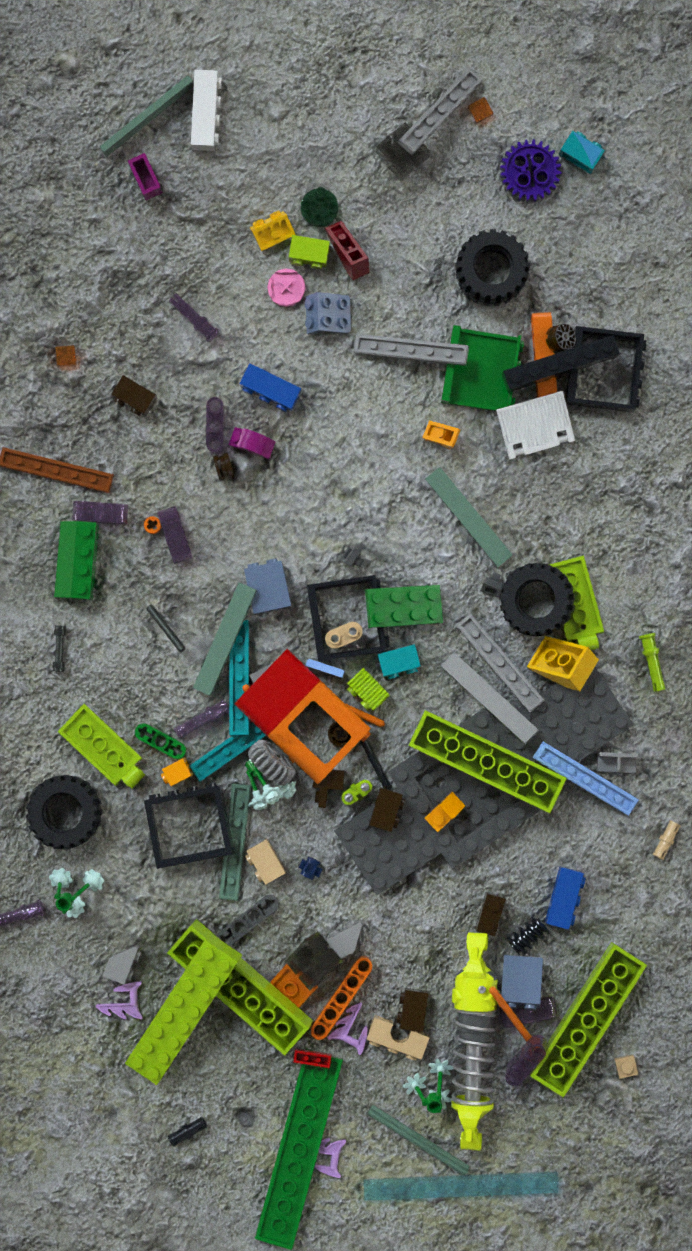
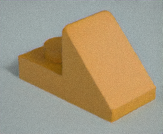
(441, 434)
(445, 811)

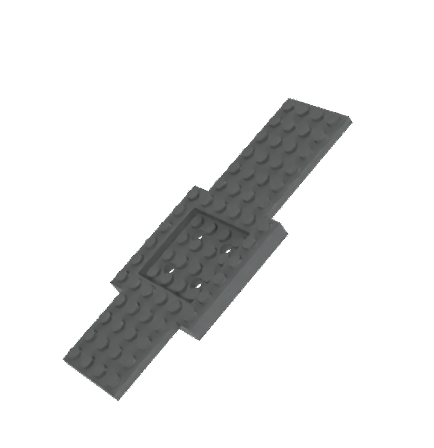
(567, 720)

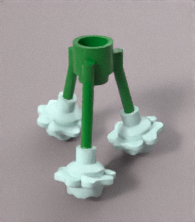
(270, 794)
(72, 903)

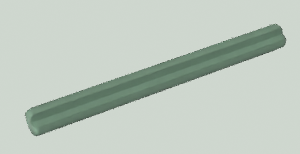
(418, 1140)

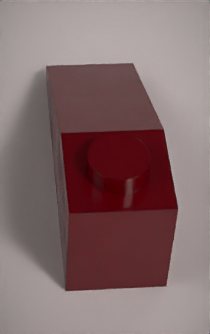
(348, 250)

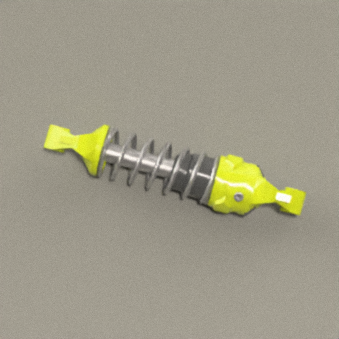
(474, 1021)

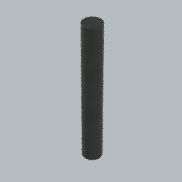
(166, 629)

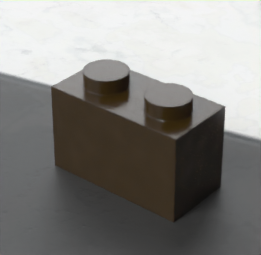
(133, 395)
(386, 809)
(490, 913)
(413, 1009)

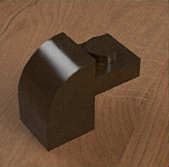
(333, 780)

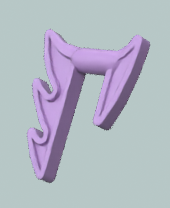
(130, 1008)
(341, 1032)
(334, 1150)

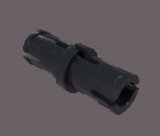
(187, 1131)

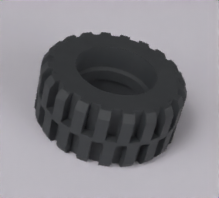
(501, 244)
(511, 599)
(38, 812)

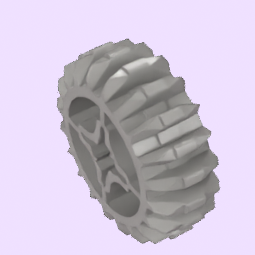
(271, 762)

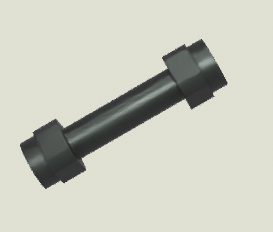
(60, 632)

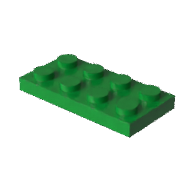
(404, 606)

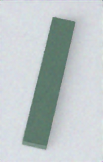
(147, 116)
(468, 517)
(225, 639)
(238, 823)

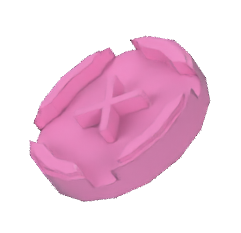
(286, 287)

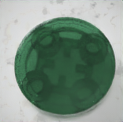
(319, 207)

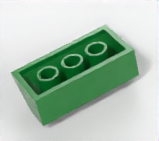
(76, 560)

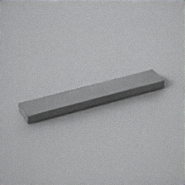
(440, 111)
(411, 349)
(500, 663)
(489, 698)

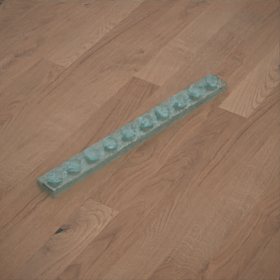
(460, 1185)

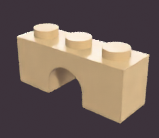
(413, 1045)

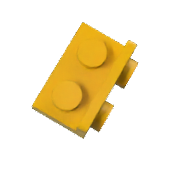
(272, 230)

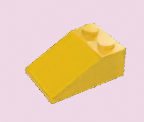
(563, 662)

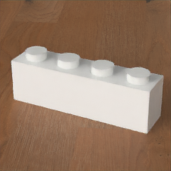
(205, 110)

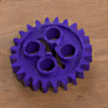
(547, 168)

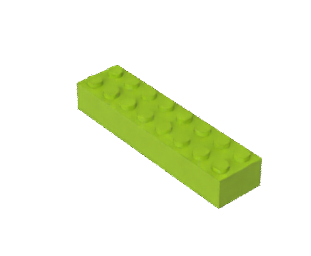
(487, 761)
(249, 995)
(183, 1009)
(588, 1018)

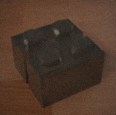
(397, 158)
(318, 956)

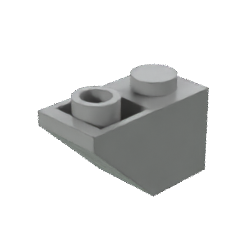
(345, 940)
(120, 965)

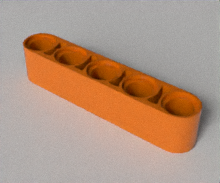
(540, 324)
(334, 1004)

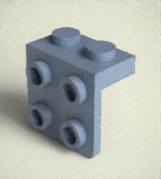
(327, 313)

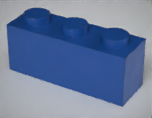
(270, 388)
(565, 898)

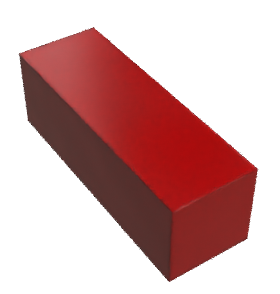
(312, 1058)

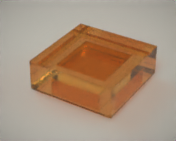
(480, 110)
(65, 355)

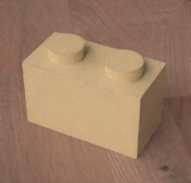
(265, 862)

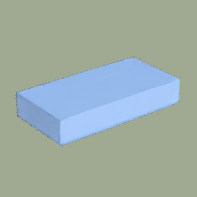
(325, 668)

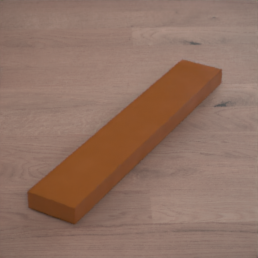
(56, 470)

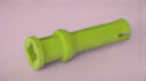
(651, 653)

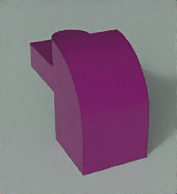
(252, 442)

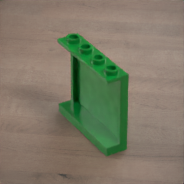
(481, 381)

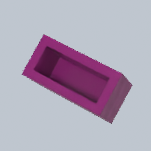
(145, 176)

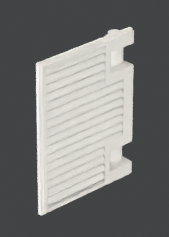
(535, 424)

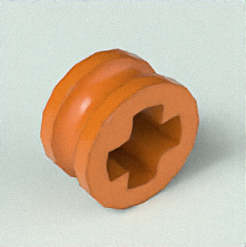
(153, 519)

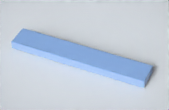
(585, 778)

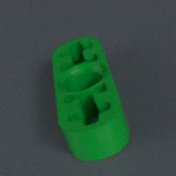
(145, 738)

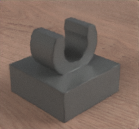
(351, 556)
(492, 585)

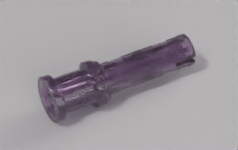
(200, 323)
(210, 714)
(23, 913)

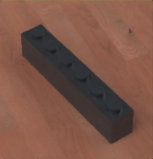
(560, 364)

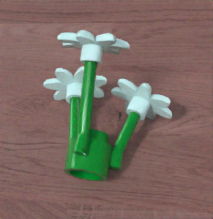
(435, 1100)

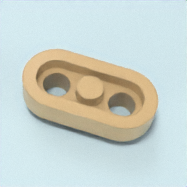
(344, 635)

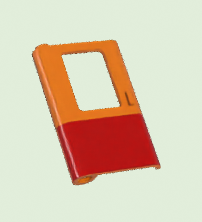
(282, 695)

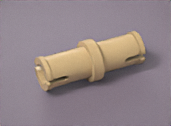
(666, 840)

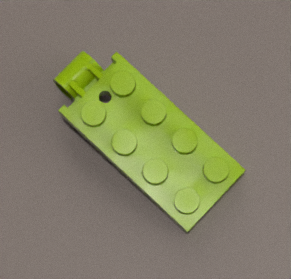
(585, 608)
(102, 747)

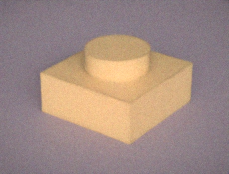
(626, 1066)

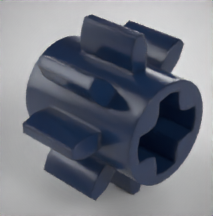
(310, 868)

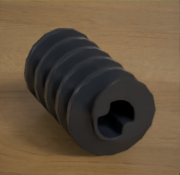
(528, 935)

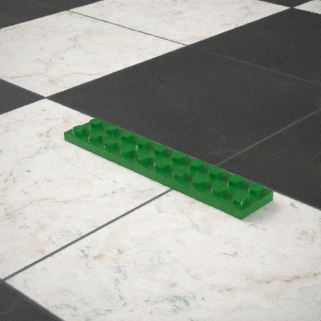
(298, 1153)

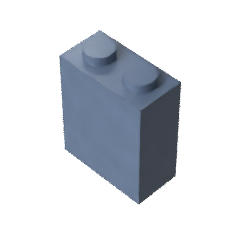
(270, 586)
(522, 981)

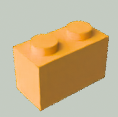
(177, 772)

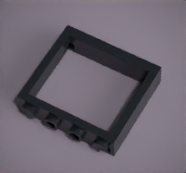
(636, 380)
(312, 588)
(175, 795)

